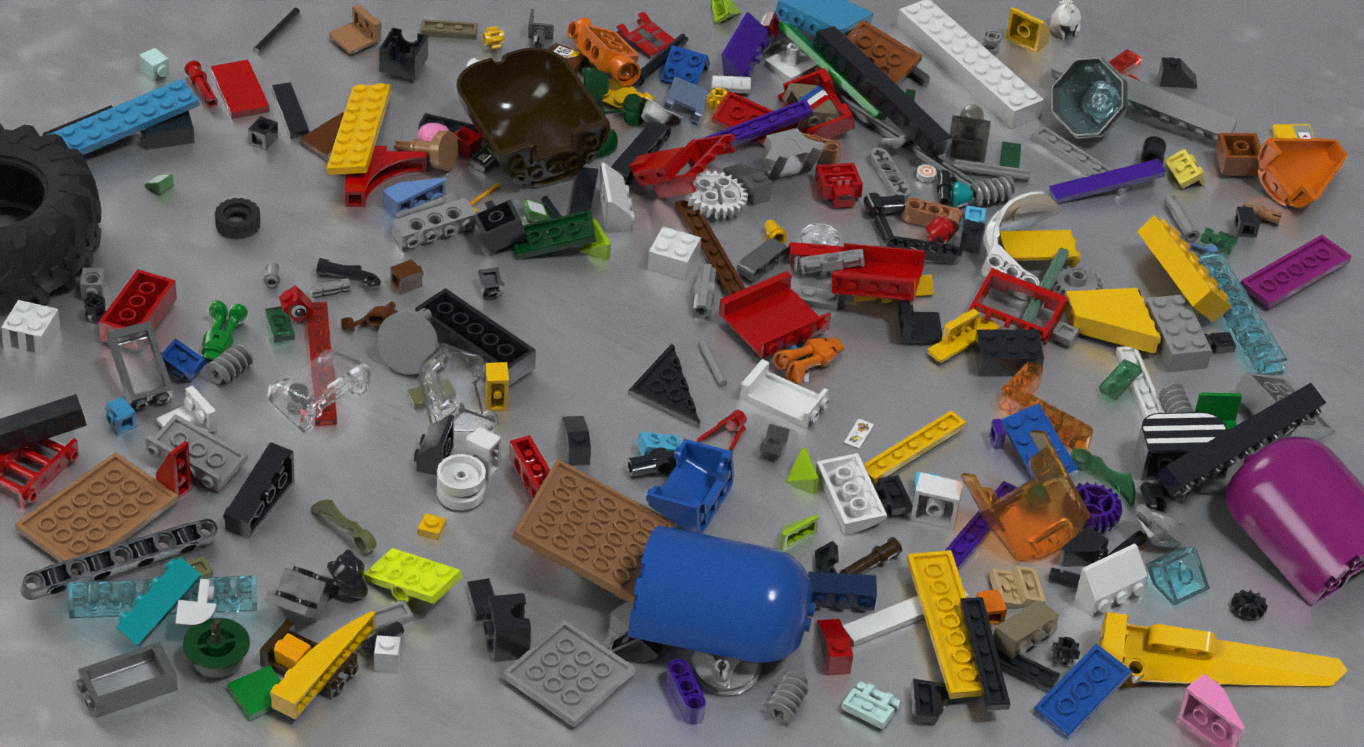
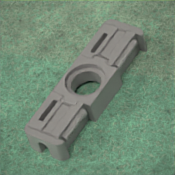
(832, 261)

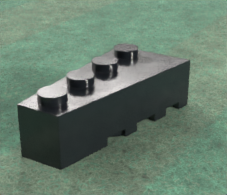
(261, 491)

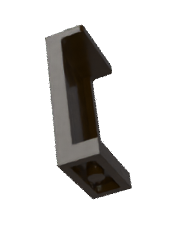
(334, 684)

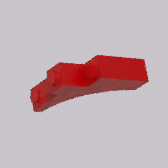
(382, 167)

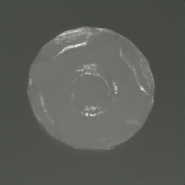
(822, 232)

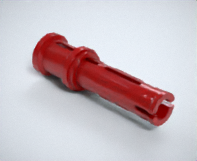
(199, 79)

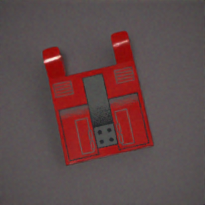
(647, 38)

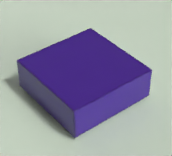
(997, 434)

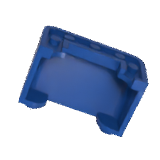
(695, 486)

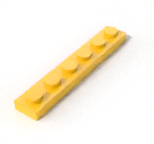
(914, 446)

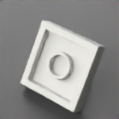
(790, 63)

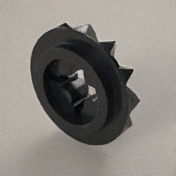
(1251, 611)

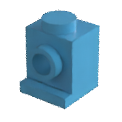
(121, 416)

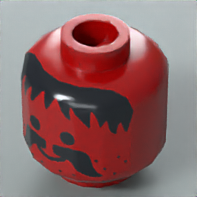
(940, 230)

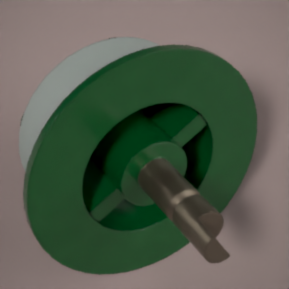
(216, 647)

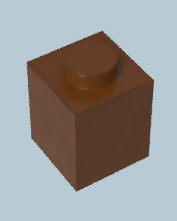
(406, 276)

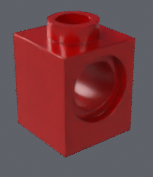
(468, 142)

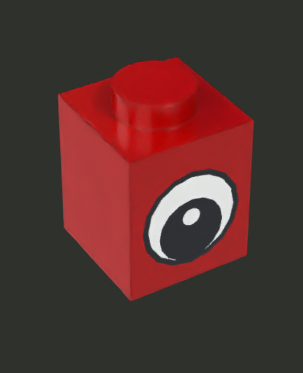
(296, 304)

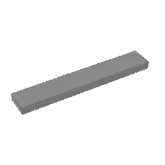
(1072, 155)

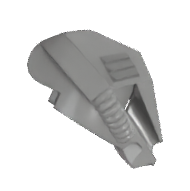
(1165, 528)

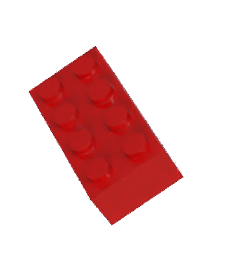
(141, 300)

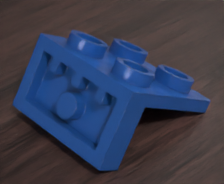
(685, 65)

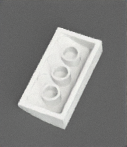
(850, 493)

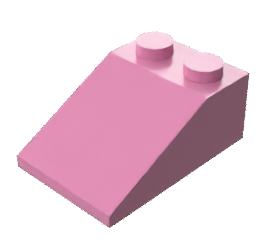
(1211, 713)

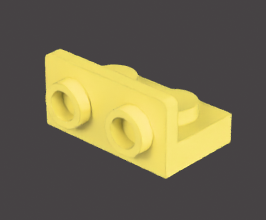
(1184, 169)

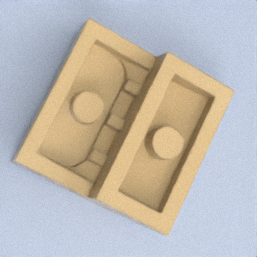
(1017, 587)

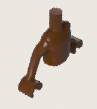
(374, 317)

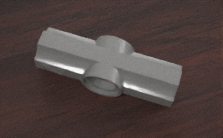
(704, 291)

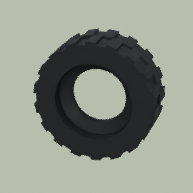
(234, 207)

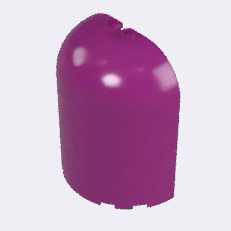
(1302, 513)

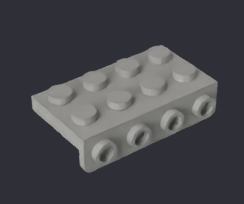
(210, 458)

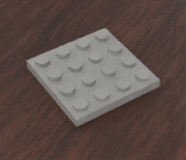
(569, 673)

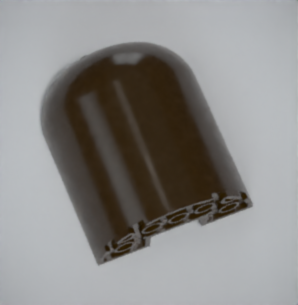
(533, 115)

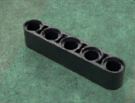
(648, 141)

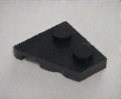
(928, 700)

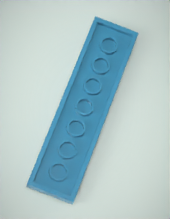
(129, 117)

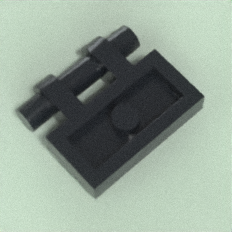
(894, 495)

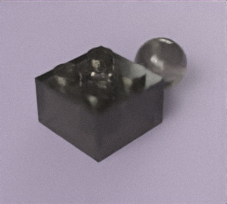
(969, 135)

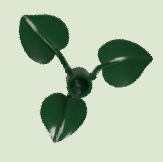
(597, 86)

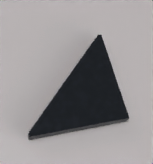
(666, 388)

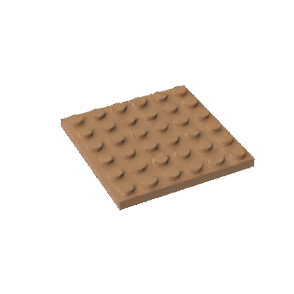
(589, 529)

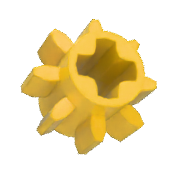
(493, 38)
(716, 97)

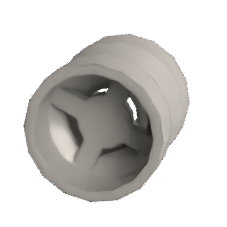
(991, 41)

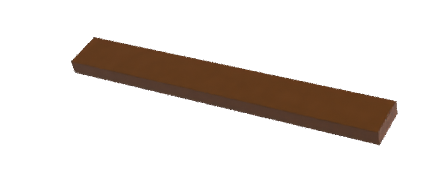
(710, 248)

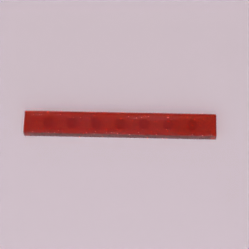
(318, 342)

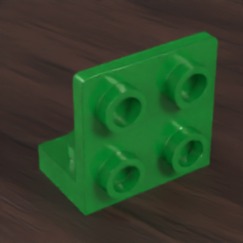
(1221, 405)

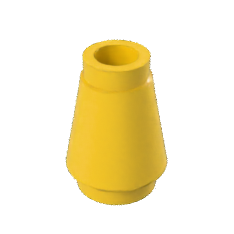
(775, 231)

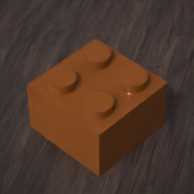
(1238, 154)

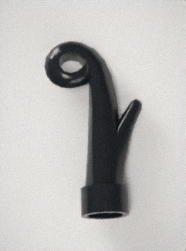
(349, 271)

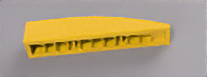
(315, 669)

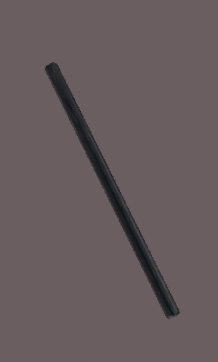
(889, 132)

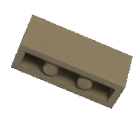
(1025, 629)

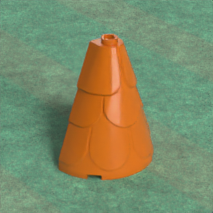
(1298, 168)

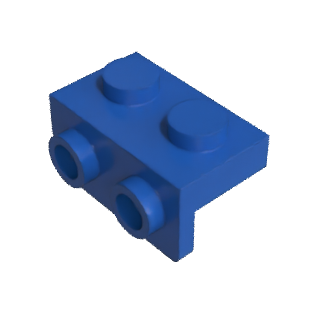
(183, 360)

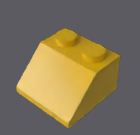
(1027, 30)

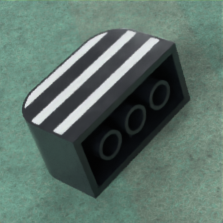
(1171, 436)

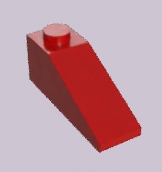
(176, 471)
(835, 646)

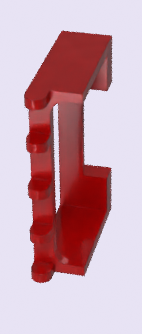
(835, 126)
(700, 153)
(1002, 282)

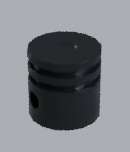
(1153, 148)

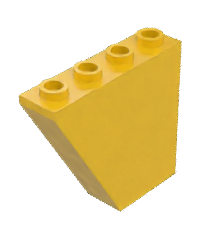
(1113, 317)

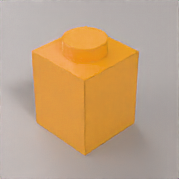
(290, 650)

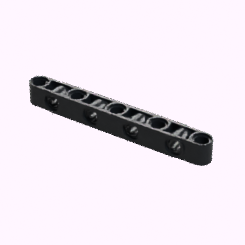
(103, 564)

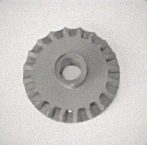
(1075, 280)

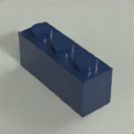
(843, 590)

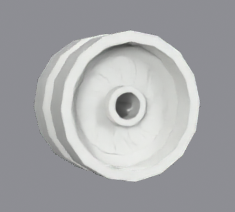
(461, 482)

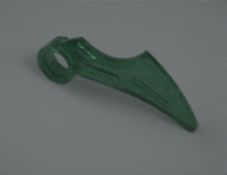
(1119, 481)

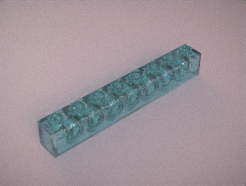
(1244, 319)
(116, 597)

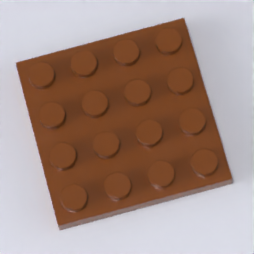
(884, 51)

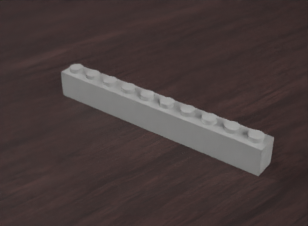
(1165, 105)

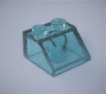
(1178, 575)

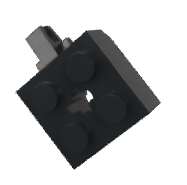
(500, 225)

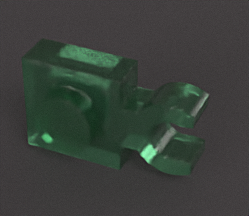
(1222, 240)

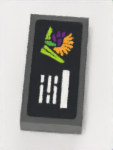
(483, 159)

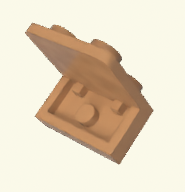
(358, 34)

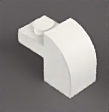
(193, 613)

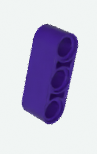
(686, 691)

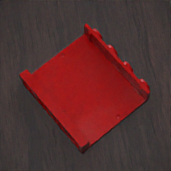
(886, 273)
(771, 316)

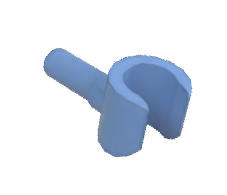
(1211, 248)

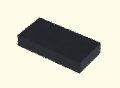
(479, 592)

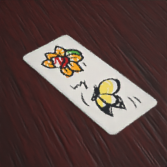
(858, 433)

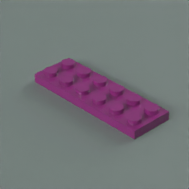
(1295, 271)

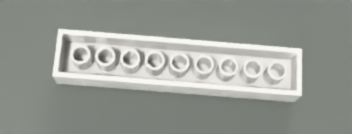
(970, 63)

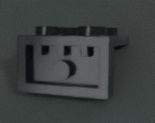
(918, 326)

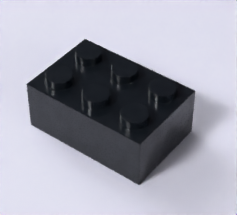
(1006, 351)

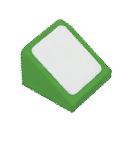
(160, 183)
(534, 211)

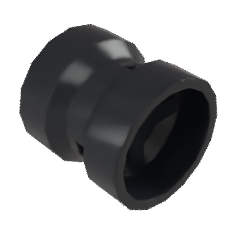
(94, 308)

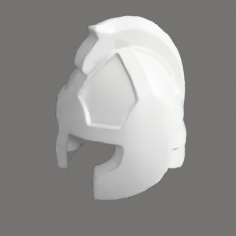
(1065, 15)

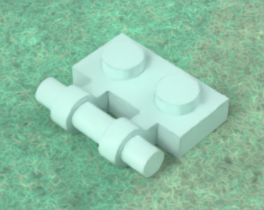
(871, 704)

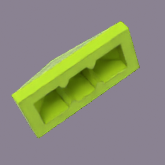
(724, 10)
(601, 247)
(803, 473)
(798, 531)

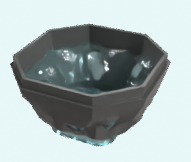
(1078, 93)

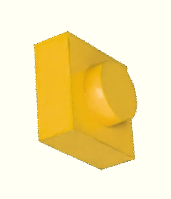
(431, 526)

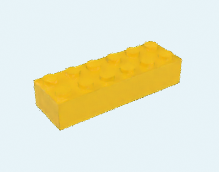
(1185, 268)

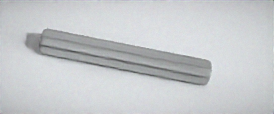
(992, 170)

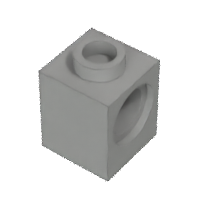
(92, 282)

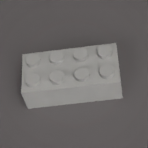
(1181, 336)

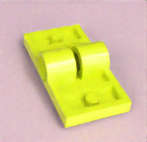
(412, 576)

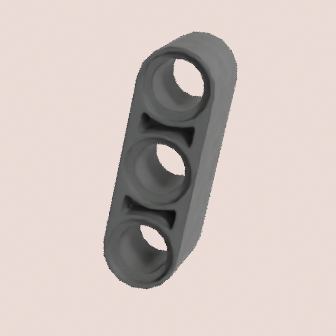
(763, 259)

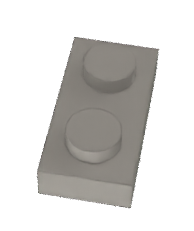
(819, 297)

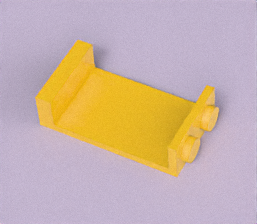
(1039, 245)

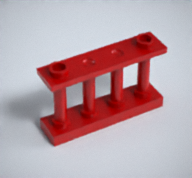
(40, 480)

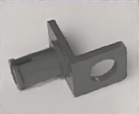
(539, 31)

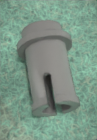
(272, 278)

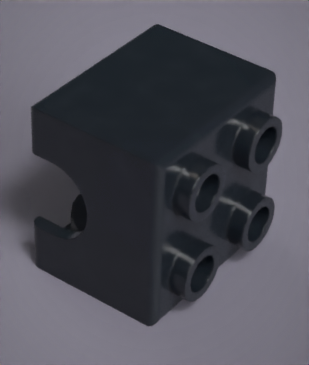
(403, 57)
(507, 627)

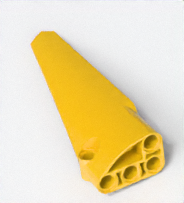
(1186, 654)

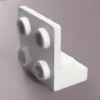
(195, 410)

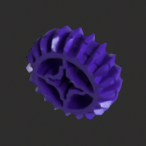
(1097, 501)

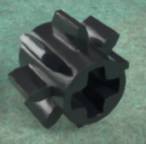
(1065, 650)

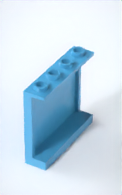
(822, 14)

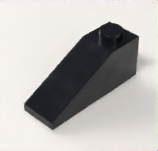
(576, 440)

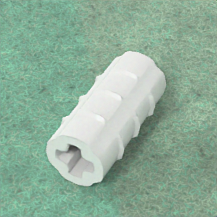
(731, 83)

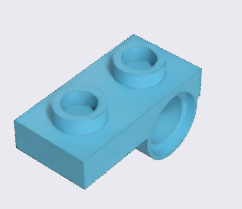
(649, 441)

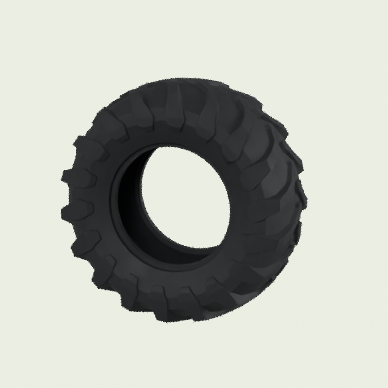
(66, 210)

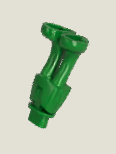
(218, 341)

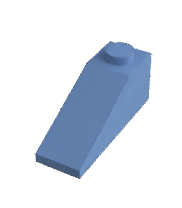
(412, 194)

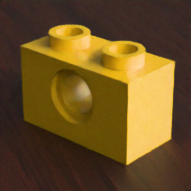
(496, 386)

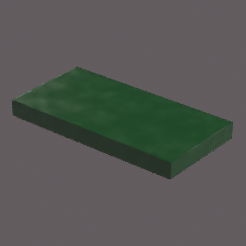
(556, 234)

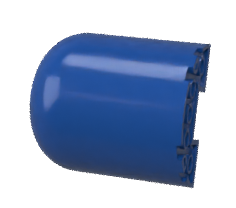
(720, 596)

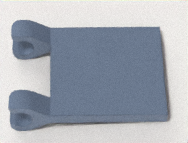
(688, 96)

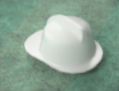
(654, 111)

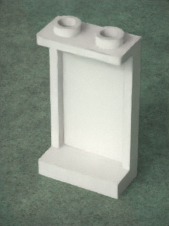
(782, 396)

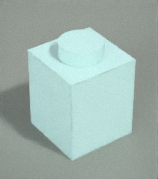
(154, 64)

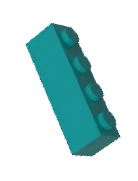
(159, 601)

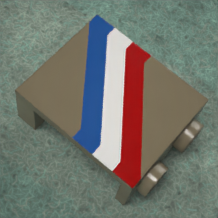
(819, 101)

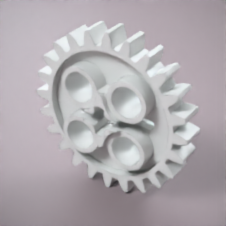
(717, 195)

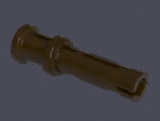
(878, 555)

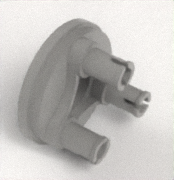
(407, 340)
(723, 674)

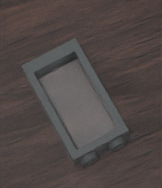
(140, 365)
(127, 680)

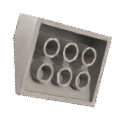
(1263, 390)

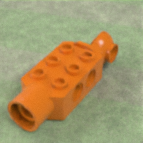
(606, 50)

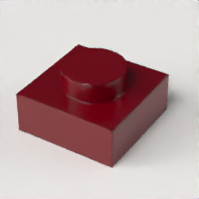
(771, 24)

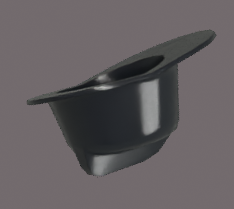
(348, 574)

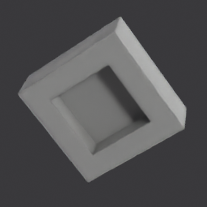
(1065, 333)

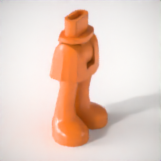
(819, 352)

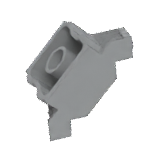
(789, 153)

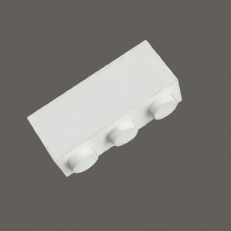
(615, 200)
(1111, 580)

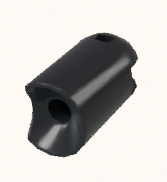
(1153, 496)

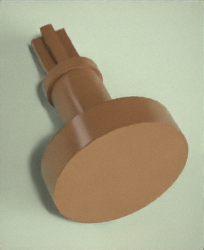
(441, 150)

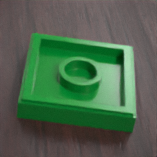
(254, 690)

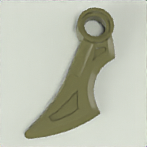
(361, 537)

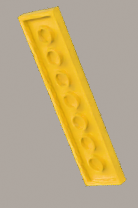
(359, 129)
(939, 596)

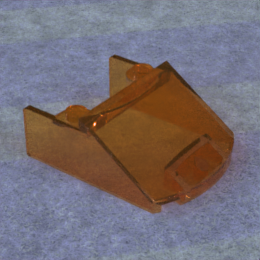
(1038, 514)

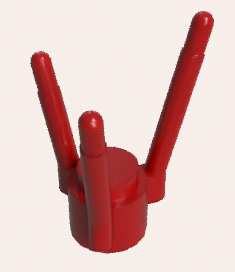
(733, 422)

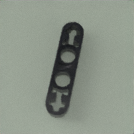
(945, 252)

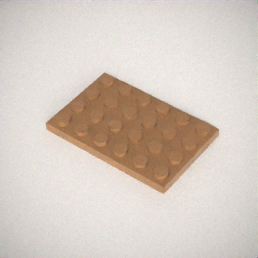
(97, 510)

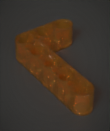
(1017, 396)

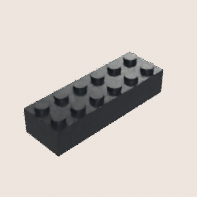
(474, 332)

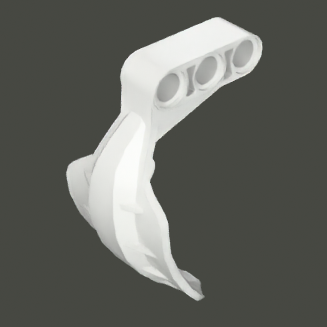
(1015, 215)

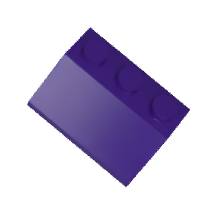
(745, 48)

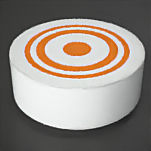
(926, 173)

